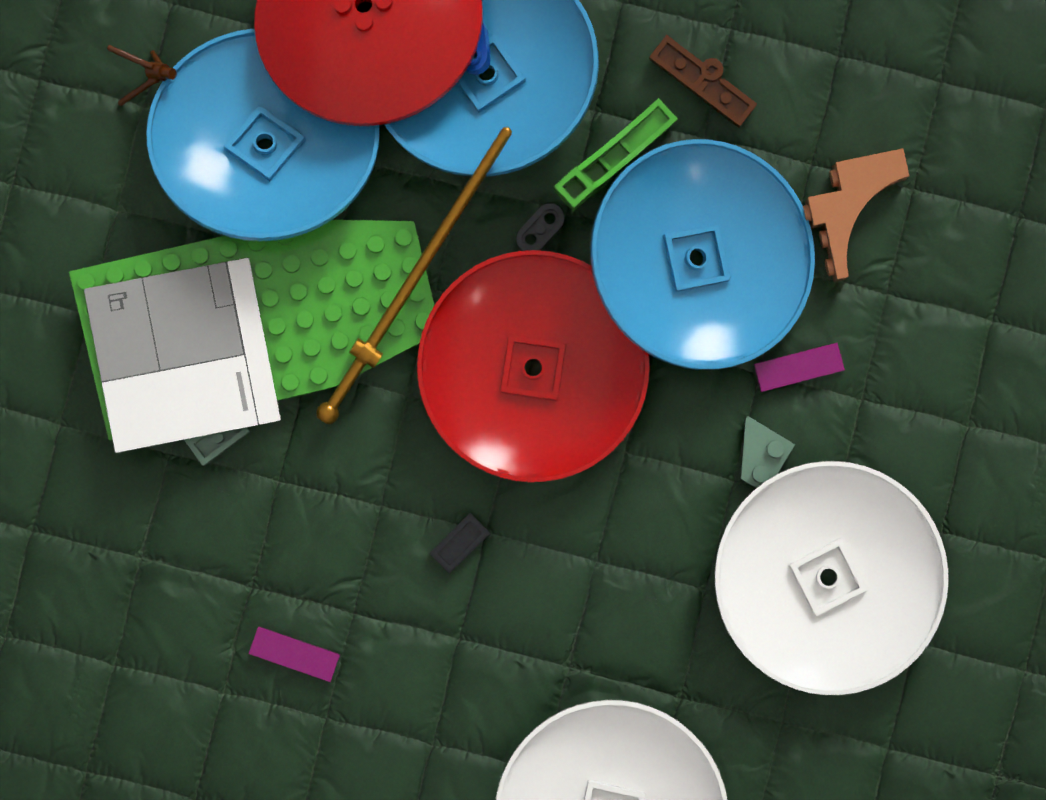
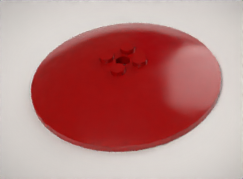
(369, 63)
(476, 375)

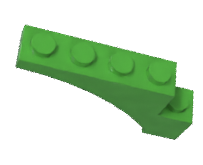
(614, 156)

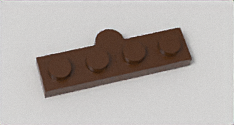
(703, 80)

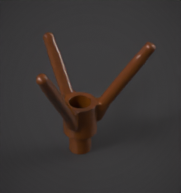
(155, 71)

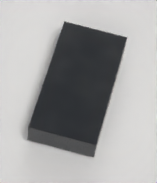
(459, 543)

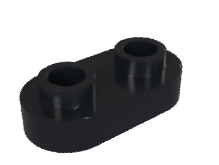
(539, 228)

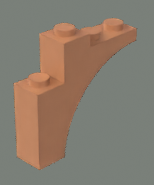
(837, 211)

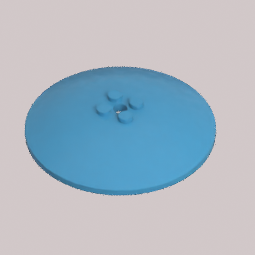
(540, 90)
(208, 157)
(751, 245)

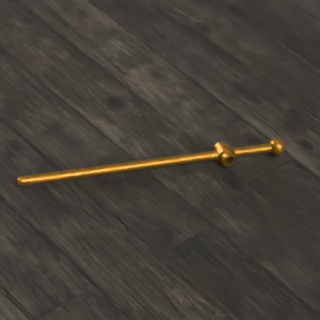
(366, 351)

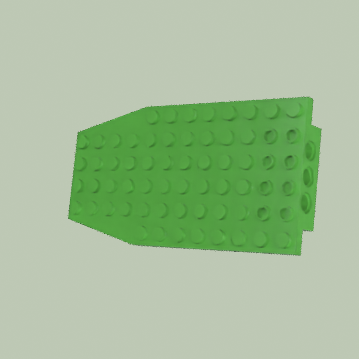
(310, 293)

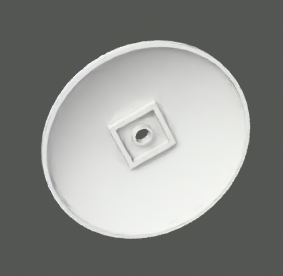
(885, 587)
(611, 755)

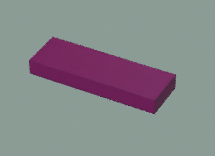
(799, 367)
(294, 654)

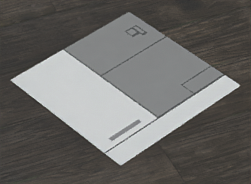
(182, 355)

